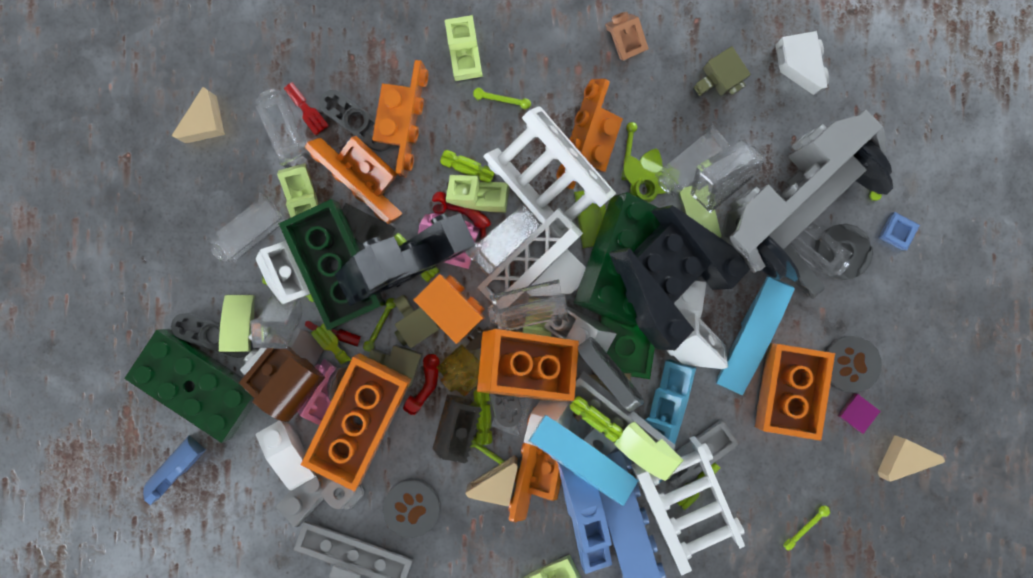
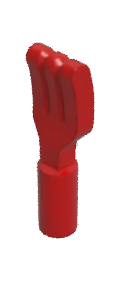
(310, 115)
(342, 335)

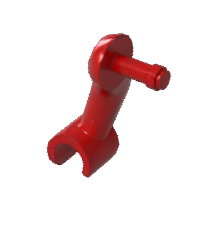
(478, 218)
(413, 404)

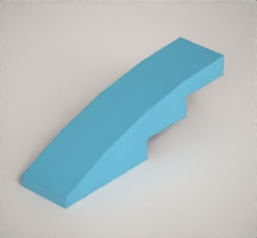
(755, 335)
(671, 399)
(583, 460)

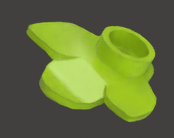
(643, 172)

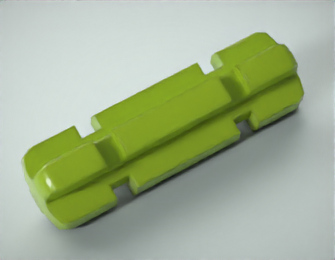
(466, 166)
(596, 419)
(484, 435)

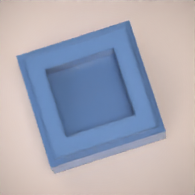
(899, 231)

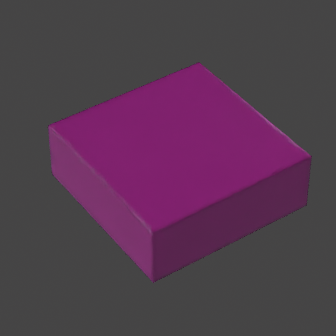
(859, 413)

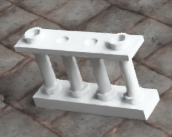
(557, 147)
(671, 527)

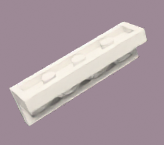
(541, 263)

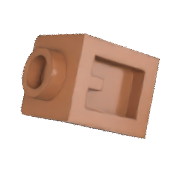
(627, 35)

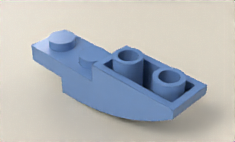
(588, 521)

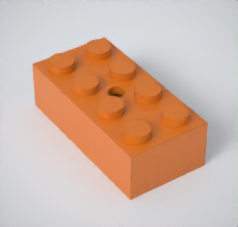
(343, 447)

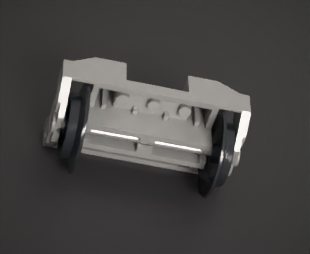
(830, 162)

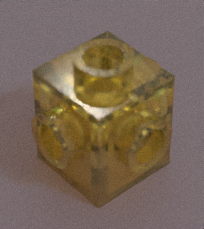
(460, 371)

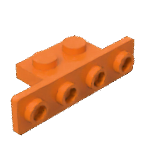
(398, 116)
(594, 128)
(361, 172)
(536, 476)

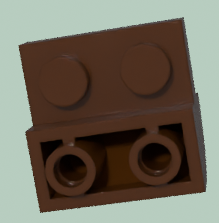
(281, 382)

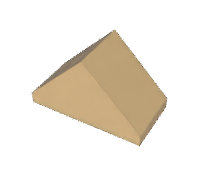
(201, 119)
(906, 459)
(495, 484)

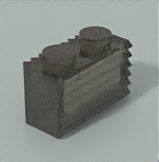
(456, 429)

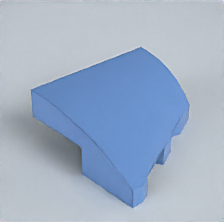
(176, 465)

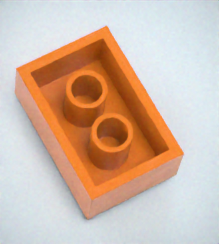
(450, 308)
(528, 365)
(794, 391)

